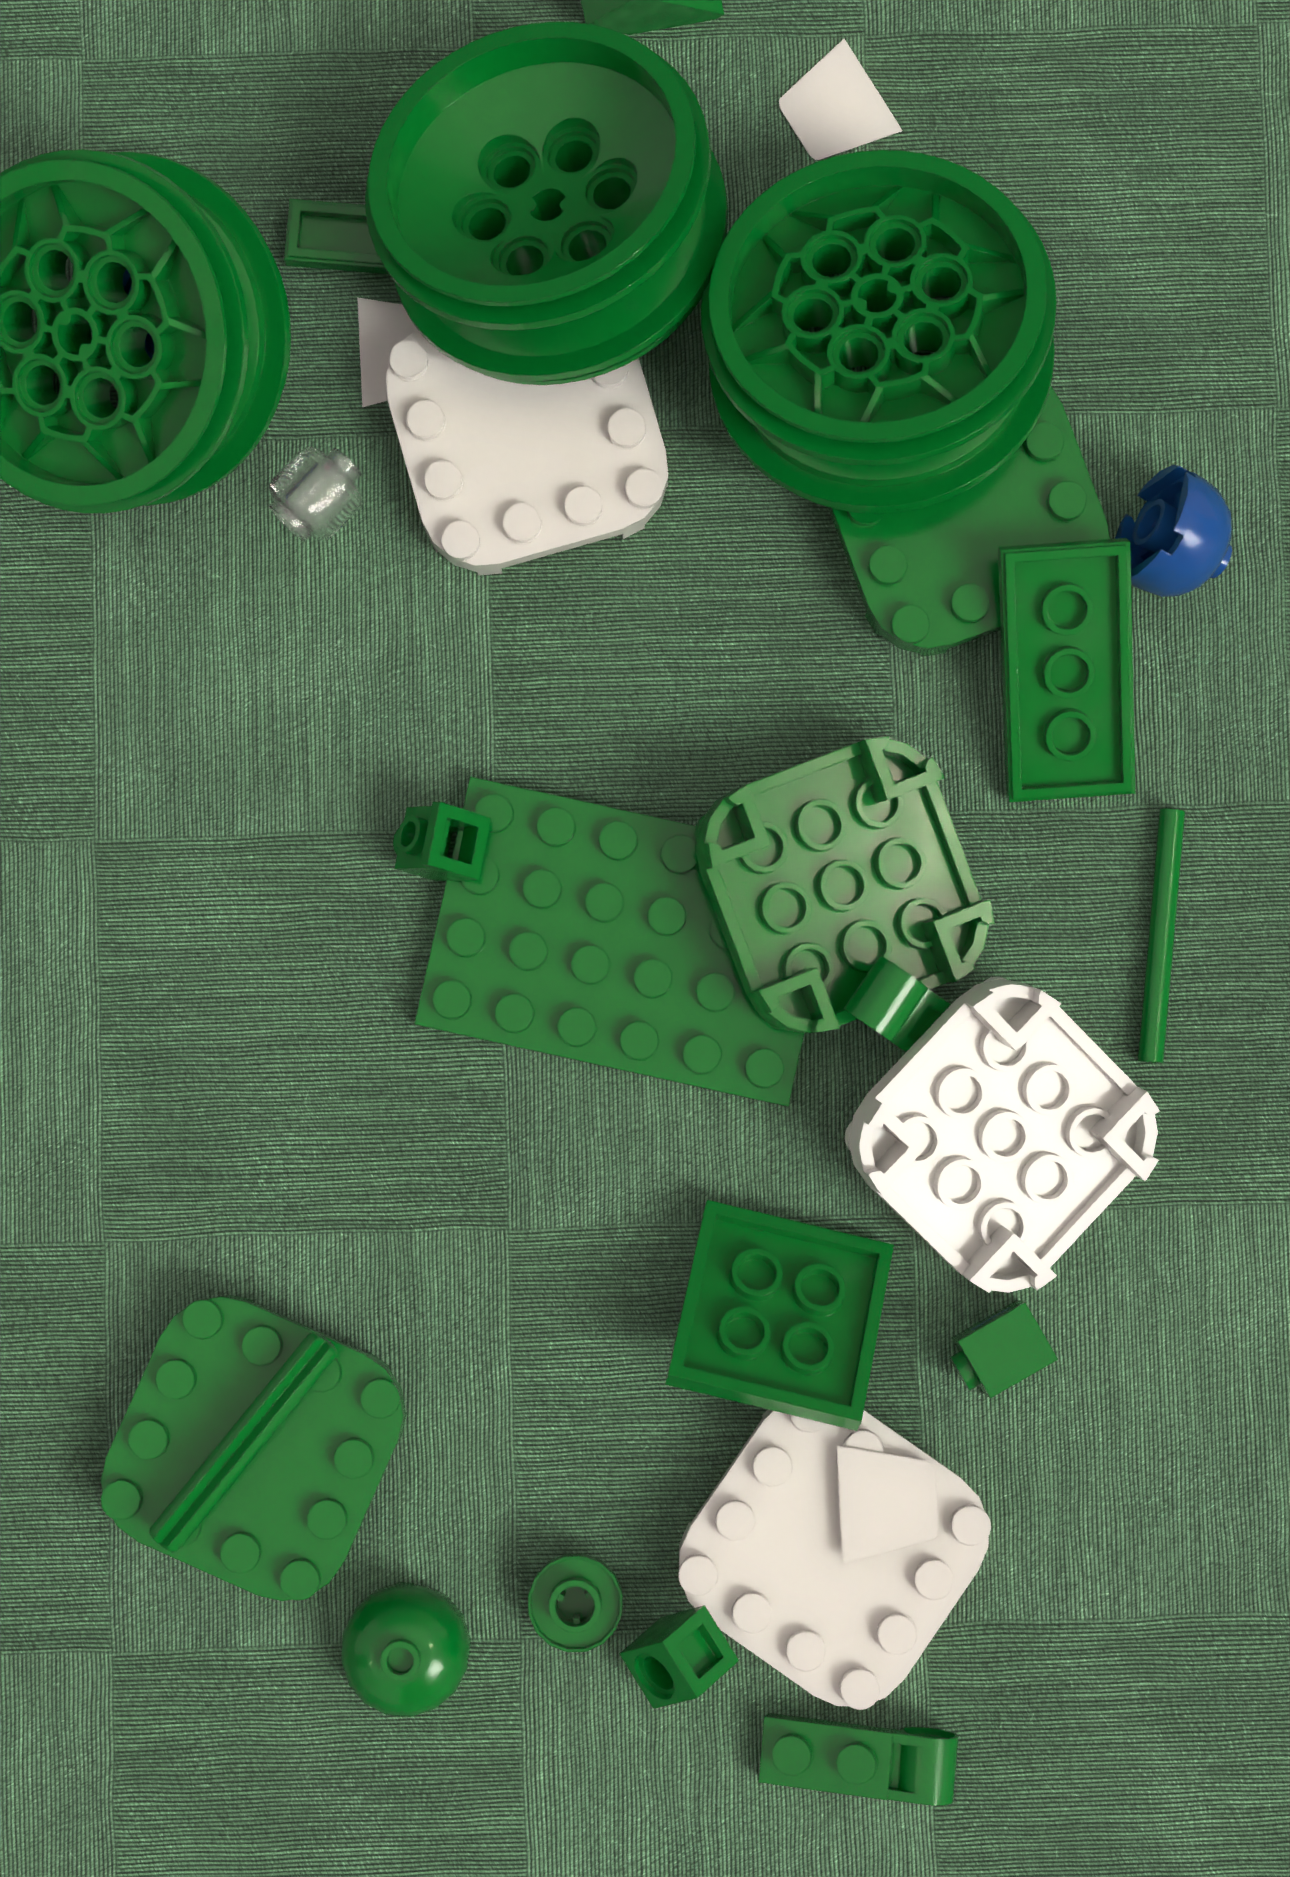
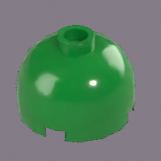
(405, 1649)

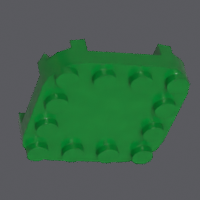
(936, 570)
(832, 872)
(306, 1490)

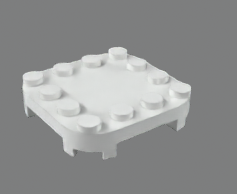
(523, 466)
(1003, 1135)
(773, 1570)

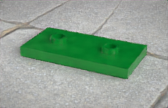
(1067, 669)

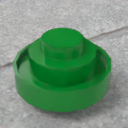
(575, 1602)

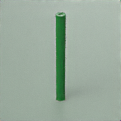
(1161, 936)

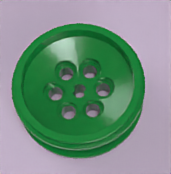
(547, 202)
(197, 287)
(911, 422)

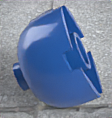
(1178, 534)

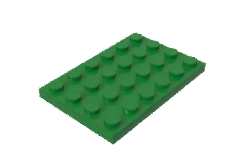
(597, 950)

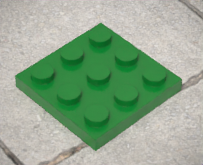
(781, 1315)

